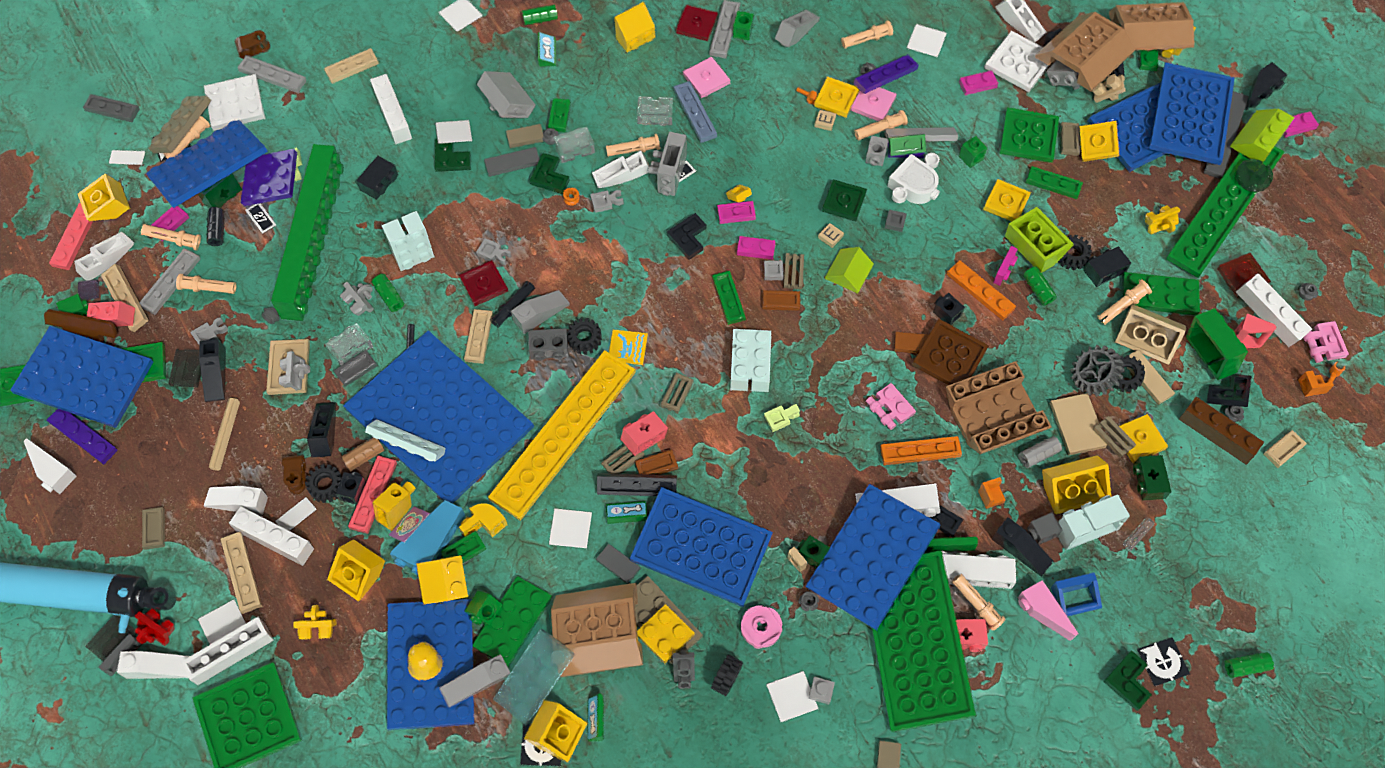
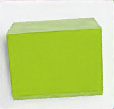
(850, 269)

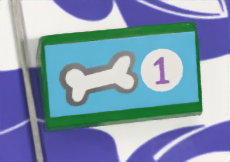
(546, 50)
(626, 512)
(595, 718)

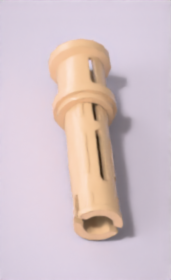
(874, 32)
(888, 122)
(194, 133)
(641, 144)
(181, 240)
(197, 283)
(1131, 297)
(983, 608)

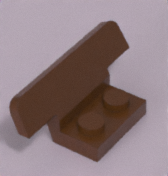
(81, 325)

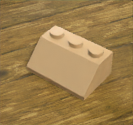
(1150, 334)

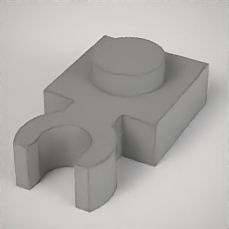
(603, 201)
(491, 250)
(208, 332)

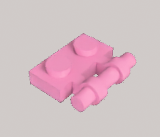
(1331, 342)
(894, 402)

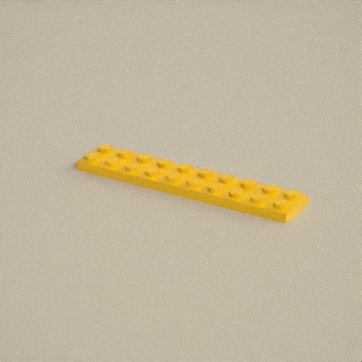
(561, 435)

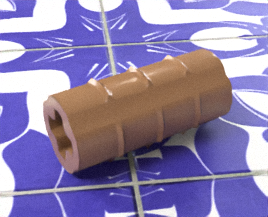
(362, 453)

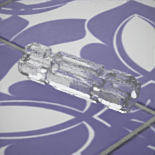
(1138, 533)

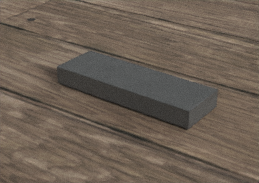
(111, 108)
(512, 161)

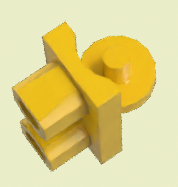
(1164, 220)
(305, 626)

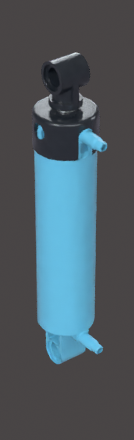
(81, 591)

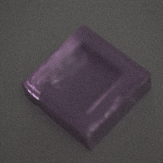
(88, 289)

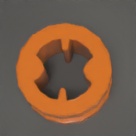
(571, 201)

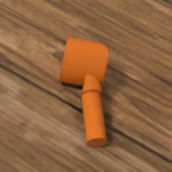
(811, 96)
(1335, 372)

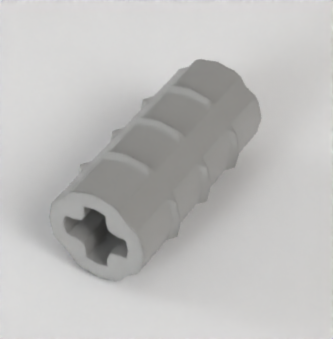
(1040, 452)

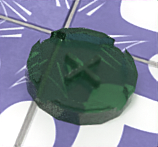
(1254, 175)

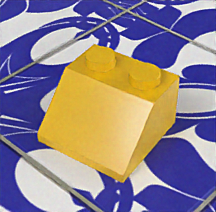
(634, 27)
(103, 199)
(355, 569)
(442, 580)
(556, 730)

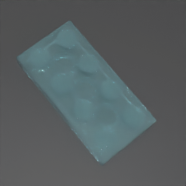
(534, 676)

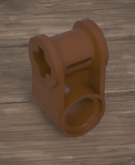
(251, 45)
(294, 473)

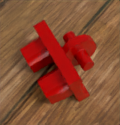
(150, 631)

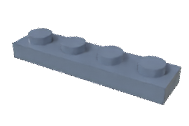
(695, 112)

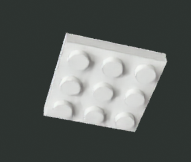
(1017, 61)
(234, 101)

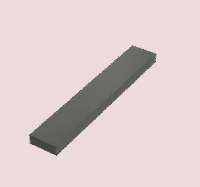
(1236, 112)

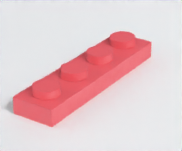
(71, 240)

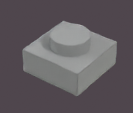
(773, 270)
(821, 690)

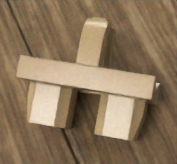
(1114, 83)

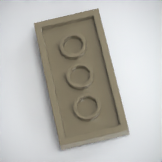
(179, 124)
(651, 600)

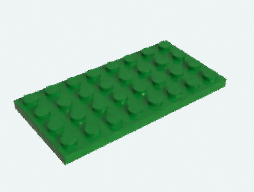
(923, 652)

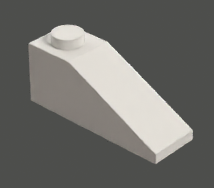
(1021, 18)
(49, 470)
(233, 497)
(151, 665)

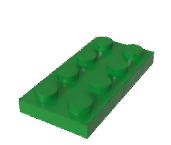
(1167, 294)
(514, 621)

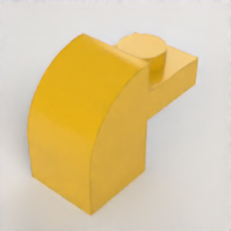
(483, 516)

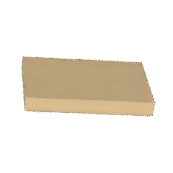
(279, 351)
(1076, 423)

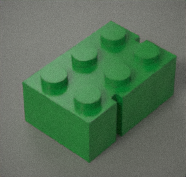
(1215, 340)

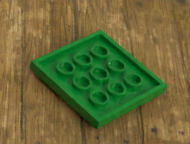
(247, 718)

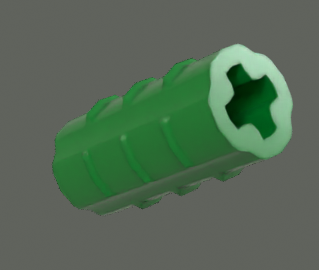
(539, 14)
(1040, 286)
(388, 292)
(1249, 664)

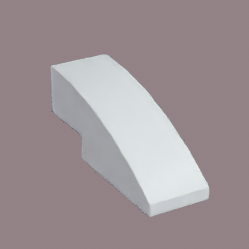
(621, 170)
(103, 256)

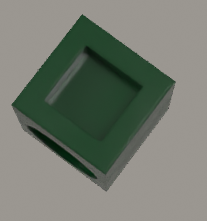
(821, 548)

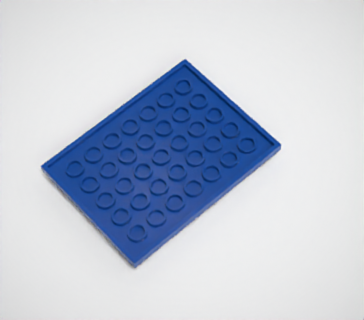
(445, 403)

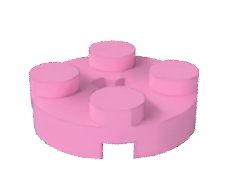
(772, 632)

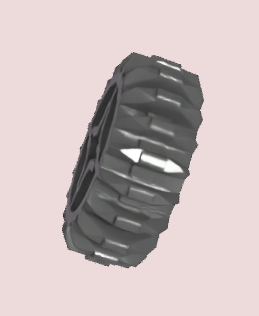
(1084, 371)

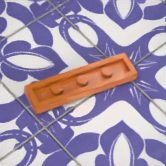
(981, 290)
(920, 450)

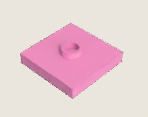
(706, 77)
(874, 103)

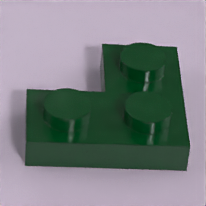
(449, 160)
(546, 177)
(1124, 681)

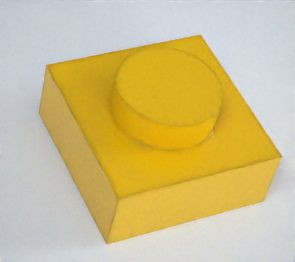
(739, 193)

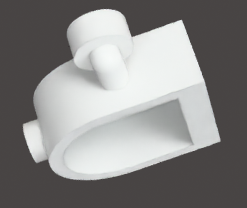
(915, 180)

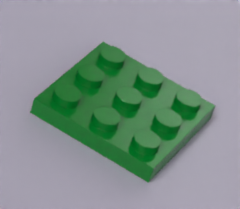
(1029, 135)

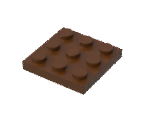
(949, 354)

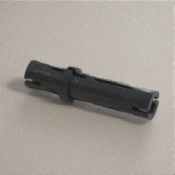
(515, 301)

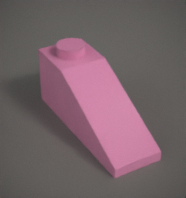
(1044, 608)

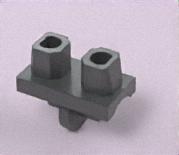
(684, 668)

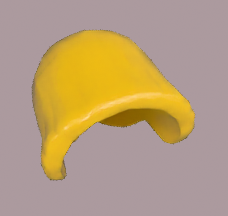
(424, 661)

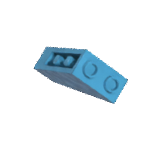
(430, 537)

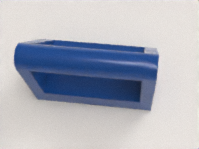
(1077, 583)

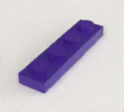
(886, 74)
(82, 435)

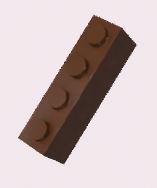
(1221, 430)

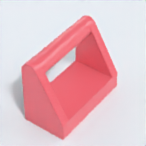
(1252, 324)

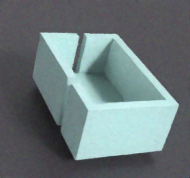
(408, 248)
(751, 360)
(1092, 521)

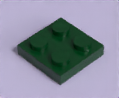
(844, 200)

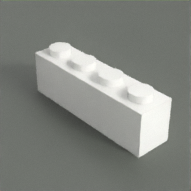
(391, 109)
(1274, 309)
(921, 498)
(271, 536)
(981, 569)
(227, 651)

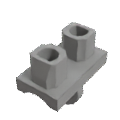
(359, 295)
(295, 370)

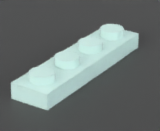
(405, 440)

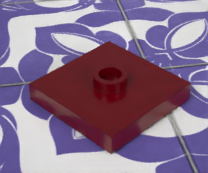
(697, 23)
(483, 283)

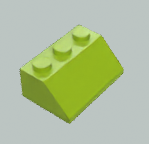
(1262, 133)
(1038, 239)

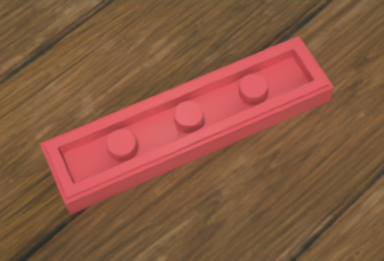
(375, 486)

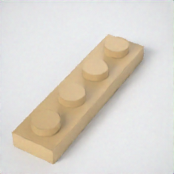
(122, 291)
(241, 572)

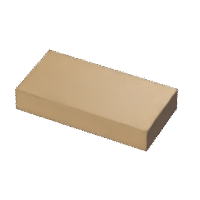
(1285, 448)

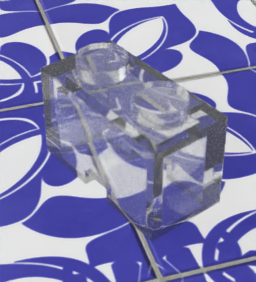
(655, 111)
(573, 144)
(348, 344)

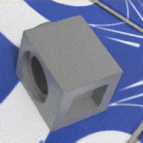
(878, 145)

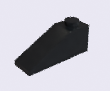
(322, 430)
(1022, 546)

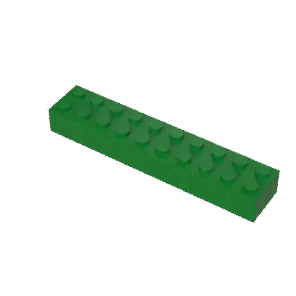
(307, 233)

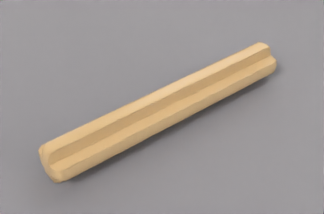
(224, 434)

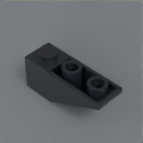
(1267, 80)
(212, 365)

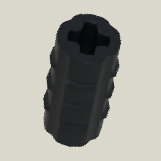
(215, 226)

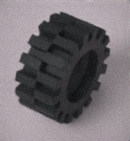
(1079, 261)
(583, 326)
(1139, 375)
(319, 474)
(727, 675)

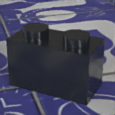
(377, 177)
(1107, 266)

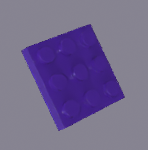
(269, 178)

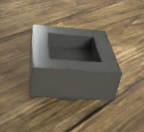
(895, 220)

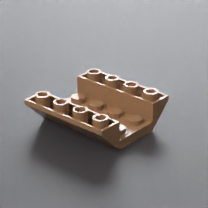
(1156, 25)
(1089, 47)
(994, 409)
(598, 629)

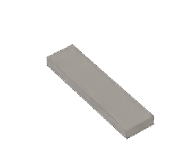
(724, 29)
(272, 74)
(931, 134)
(166, 283)

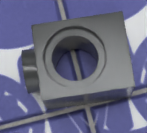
(1044, 528)

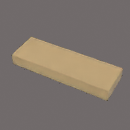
(351, 66)
(478, 336)
(1153, 382)

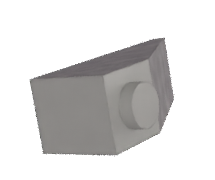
(795, 27)
(538, 310)
(475, 681)

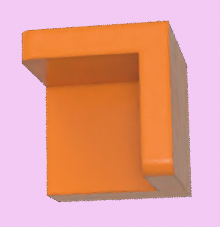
(1313, 384)
(991, 493)

